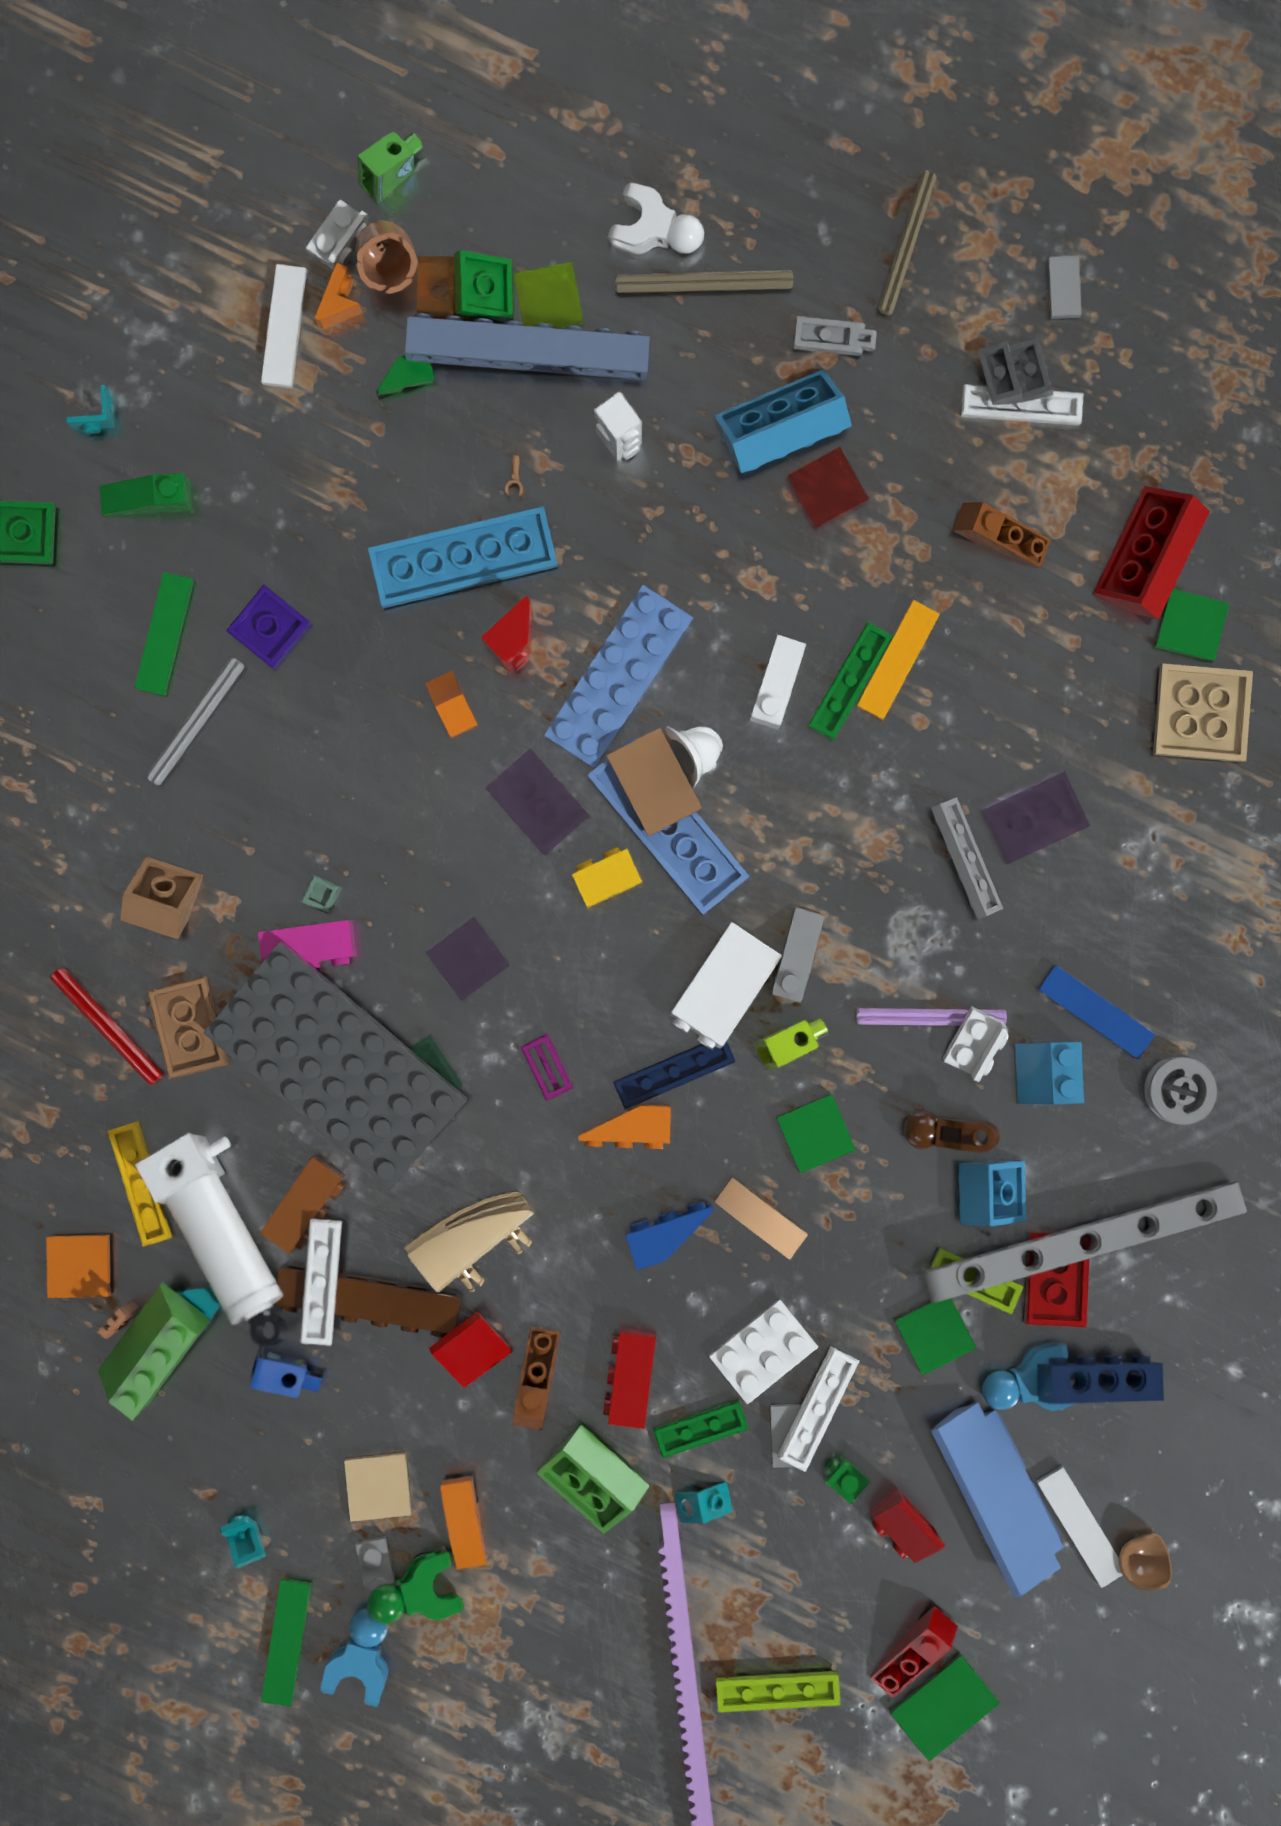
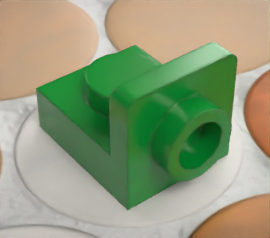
(845, 1478)

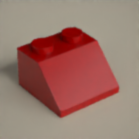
(512, 636)
(906, 1526)

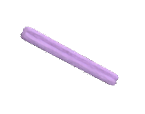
(942, 1017)

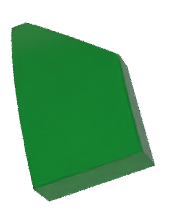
(405, 374)

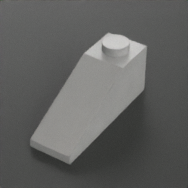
(797, 955)

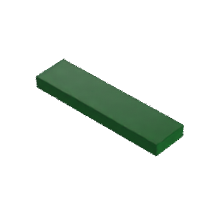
(164, 634)
(850, 681)
(286, 1642)

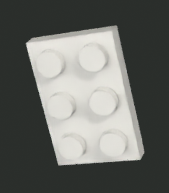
(763, 1351)

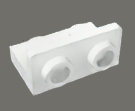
(338, 235)
(976, 1043)

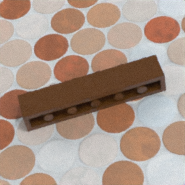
(378, 1301)

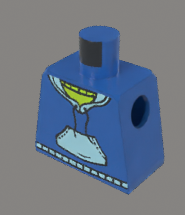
(271, 1367)

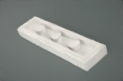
(284, 326)
(1055, 409)
(321, 1282)
(817, 1409)
(1080, 1526)

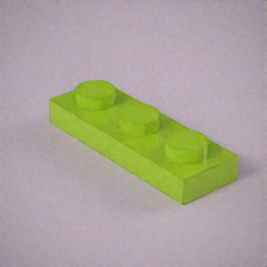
(1000, 1296)

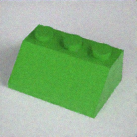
(593, 1479)

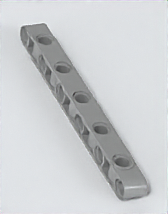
(1065, 1248)

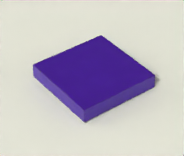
(268, 627)

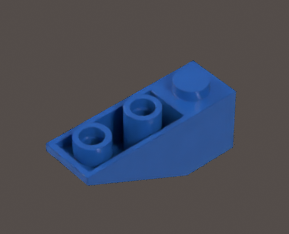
(659, 1240)

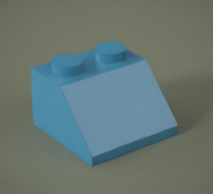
(1049, 1072)
(992, 1192)

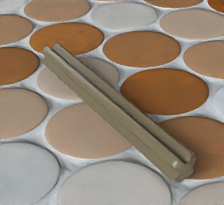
(906, 243)

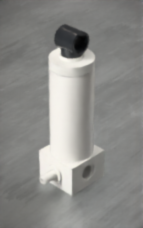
(215, 1231)

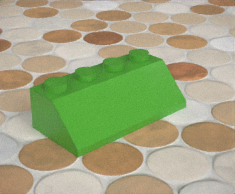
(150, 1350)

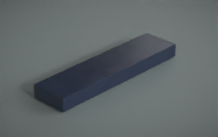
(671, 1073)

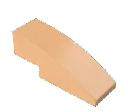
(761, 1218)

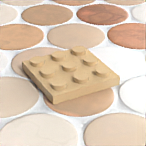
(1203, 712)

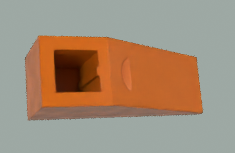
(640, 1124)

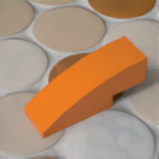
(463, 1522)

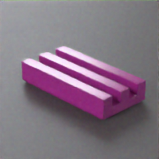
(536, 1044)

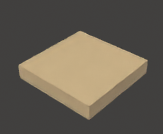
(378, 1486)

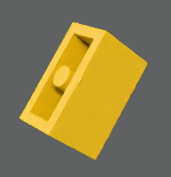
(607, 877)

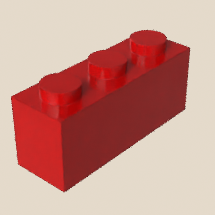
(630, 1378)

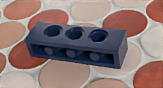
(1144, 1383)

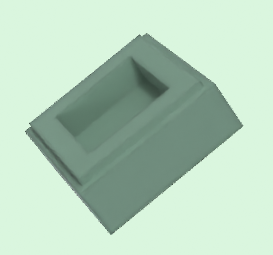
(321, 894)

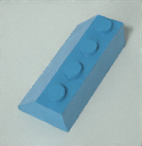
(783, 420)

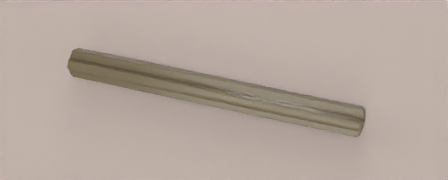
(703, 281)

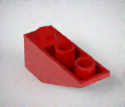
(916, 1652)

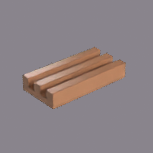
(119, 1320)

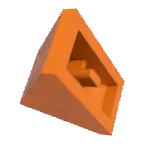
(451, 704)

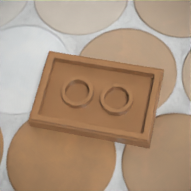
(654, 782)
(181, 1018)

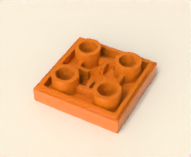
(78, 1266)

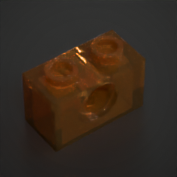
(435, 272)

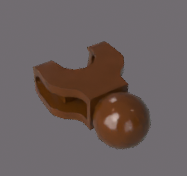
(925, 1131)

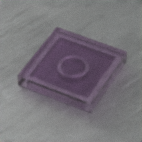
(467, 958)

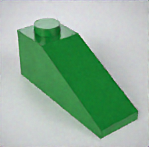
(146, 495)

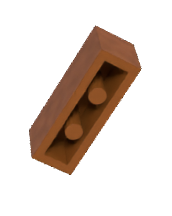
(303, 1202)

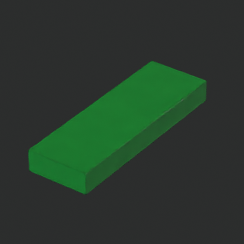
(700, 1428)

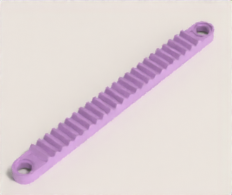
(684, 1669)

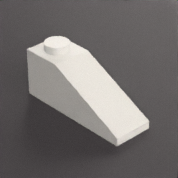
(778, 682)

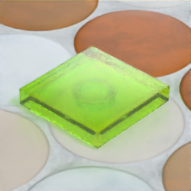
(549, 296)

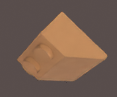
(160, 897)

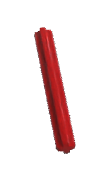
(106, 1026)

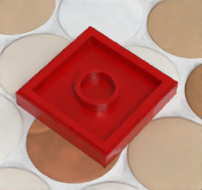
(470, 1349)

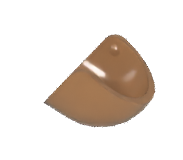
(1146, 1562)

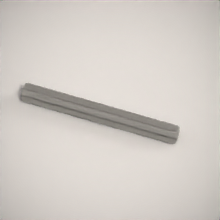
(194, 721)

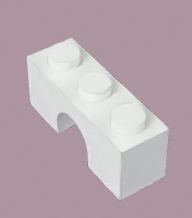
(619, 427)

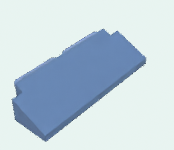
(1000, 1495)

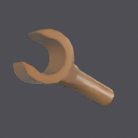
(514, 477)

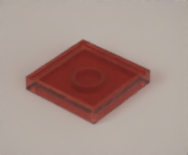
(827, 488)

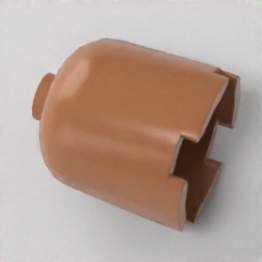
(383, 265)

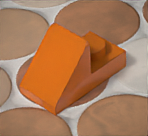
(334, 306)

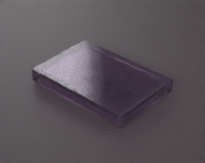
(537, 802)
(1035, 818)

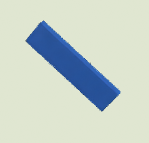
(1096, 1012)

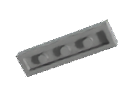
(967, 858)

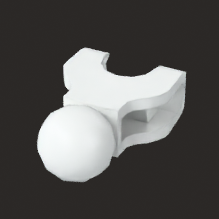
(656, 226)

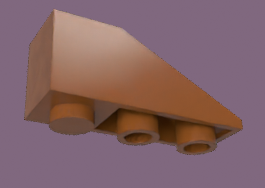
(1001, 533)
(536, 1378)

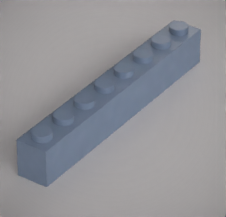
(527, 347)

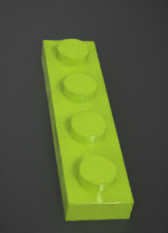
(778, 1691)

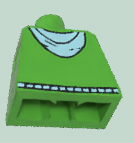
(387, 164)

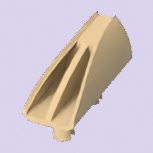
(466, 1236)

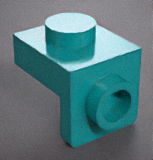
(243, 1540)

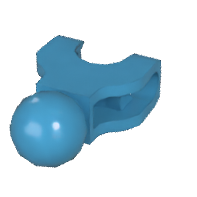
(1020, 1384)
(359, 1658)

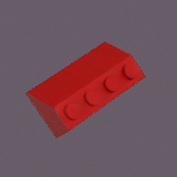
(1152, 551)

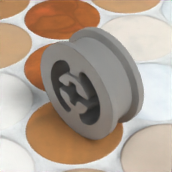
(1185, 1070)

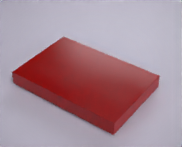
(1058, 1294)

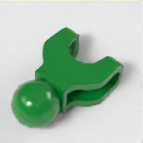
(415, 1592)

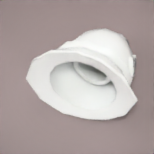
(695, 750)

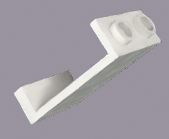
(725, 986)

